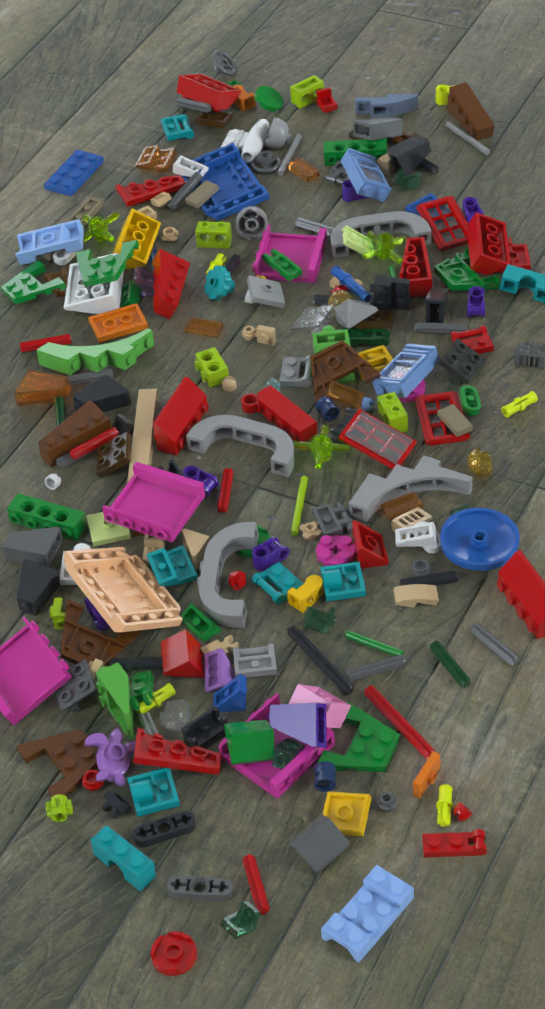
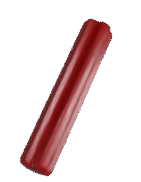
(36, 344)
(94, 443)
(225, 490)
(255, 884)

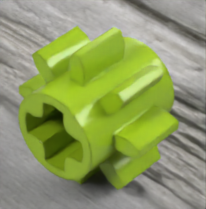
(59, 808)

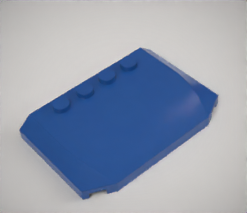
(235, 181)

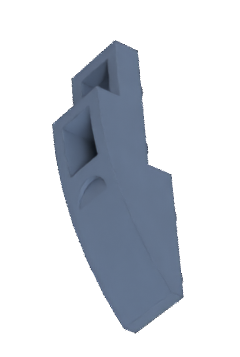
(384, 107)

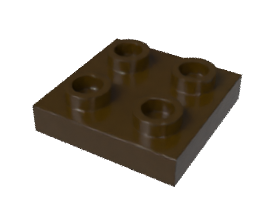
(114, 454)

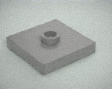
(265, 291)

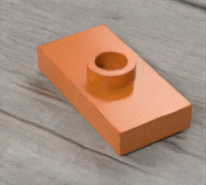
(426, 775)

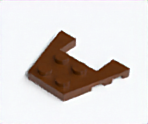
(336, 363)
(85, 643)
(68, 755)

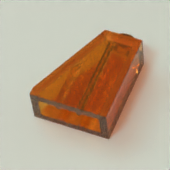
(41, 388)

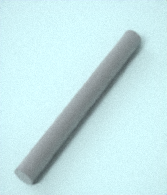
(468, 138)
(290, 153)

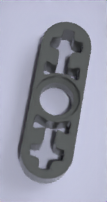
(206, 895)

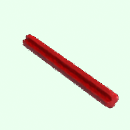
(399, 721)

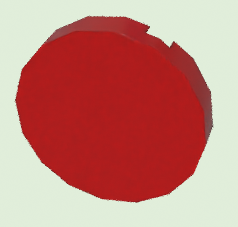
(173, 953)

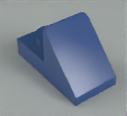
(232, 695)

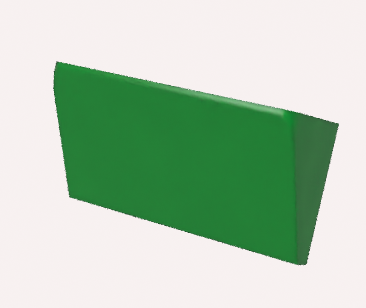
(130, 294)
(199, 622)

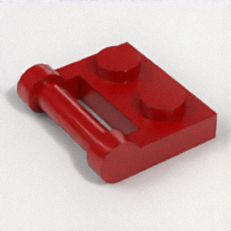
(479, 344)

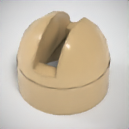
(229, 384)

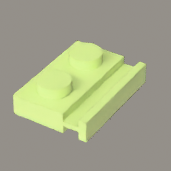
(356, 240)

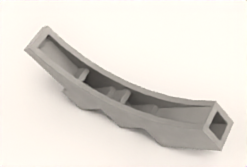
(401, 481)

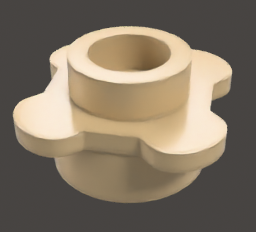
(169, 234)
(310, 530)

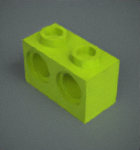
(305, 91)
(213, 234)
(211, 367)
(392, 411)

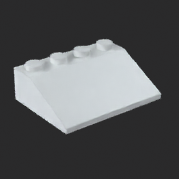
(94, 298)

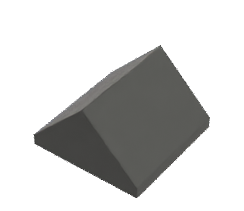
(319, 843)

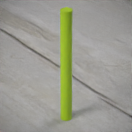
(299, 505)

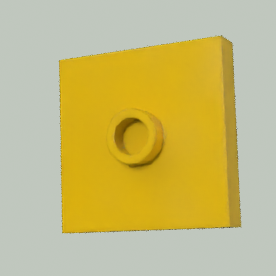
(348, 811)

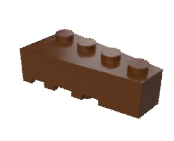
(469, 112)
(72, 432)

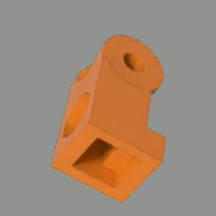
(245, 100)

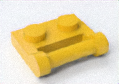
(375, 357)

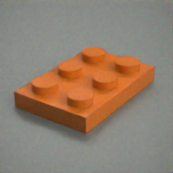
(118, 323)

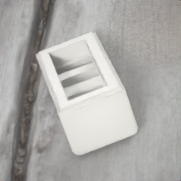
(185, 167)
(428, 537)

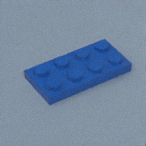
(73, 172)

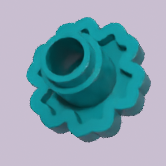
(218, 283)

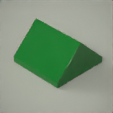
(250, 741)

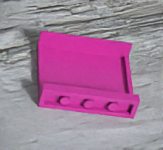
(301, 249)
(155, 502)
(28, 672)
(265, 775)

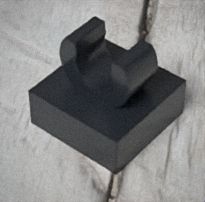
(123, 424)
(117, 804)

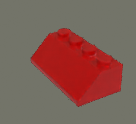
(207, 90)
(487, 244)
(179, 416)
(524, 591)

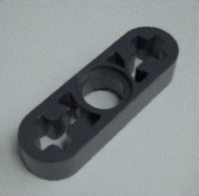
(159, 837)

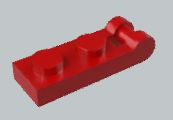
(454, 844)

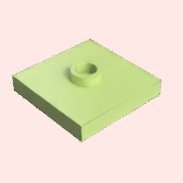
(104, 532)

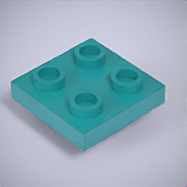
(343, 581)
(153, 791)

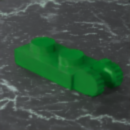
(282, 265)
(141, 689)

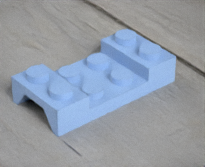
(49, 239)
(369, 912)

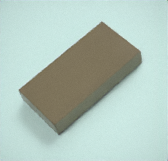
(202, 194)
(455, 420)

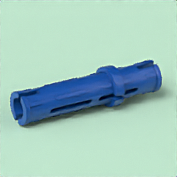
(346, 280)

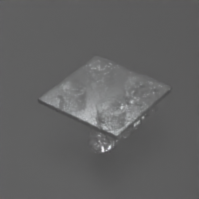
(315, 318)

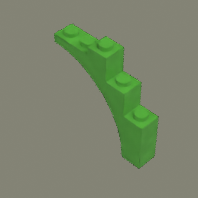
(96, 357)

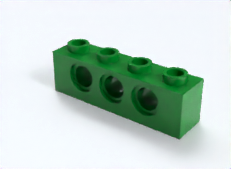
(335, 150)
(44, 514)

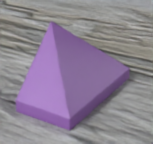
(217, 670)

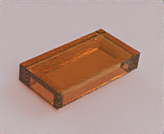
(303, 169)
(204, 327)
(345, 394)
(401, 505)

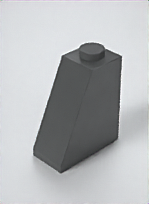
(377, 128)
(33, 545)

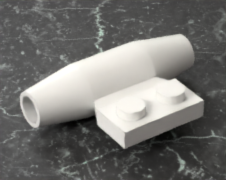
(251, 142)

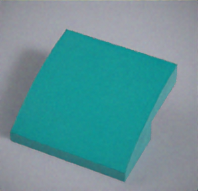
(172, 566)

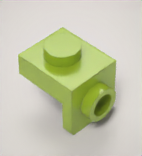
(57, 613)

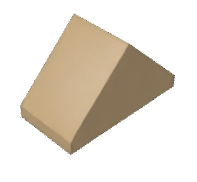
(195, 546)

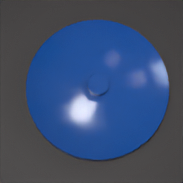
(479, 539)

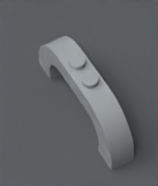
(380, 223)
(247, 431)
(224, 543)

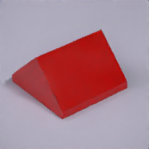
(369, 546)
(182, 656)

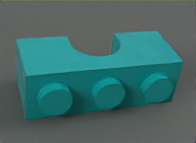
(517, 278)
(113, 848)

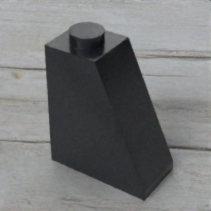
(409, 153)
(436, 305)
(104, 393)
(36, 586)

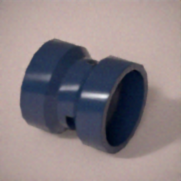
(327, 409)
(325, 777)

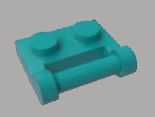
(172, 128)
(280, 578)

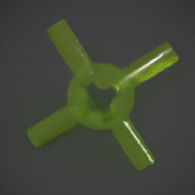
(99, 227)
(384, 246)
(321, 447)

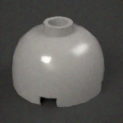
(277, 134)
(251, 222)

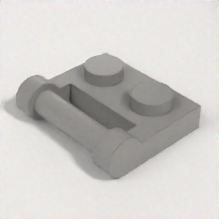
(291, 371)
(255, 661)

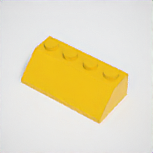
(139, 228)

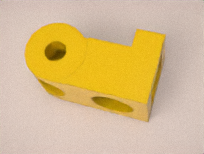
(306, 594)

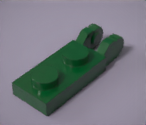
(368, 336)

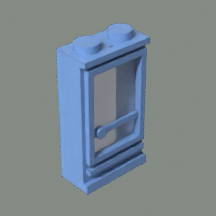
(365, 175)
(407, 370)

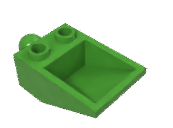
(329, 337)
(115, 695)

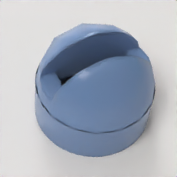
(366, 404)

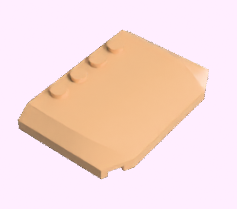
(122, 589)

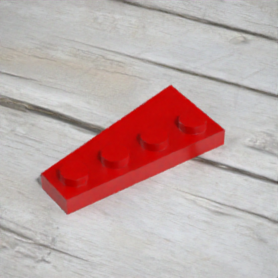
(146, 191)
(176, 755)

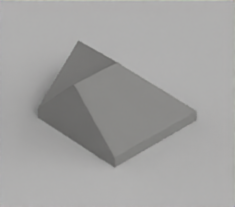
(352, 312)

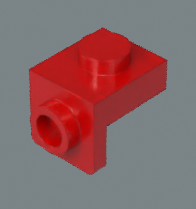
(325, 100)

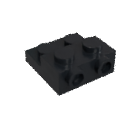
(390, 293)

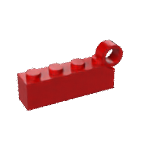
(281, 412)

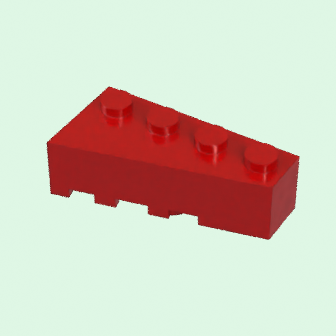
(416, 267)
(169, 280)

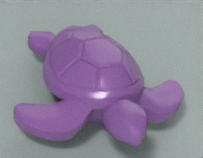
(112, 756)

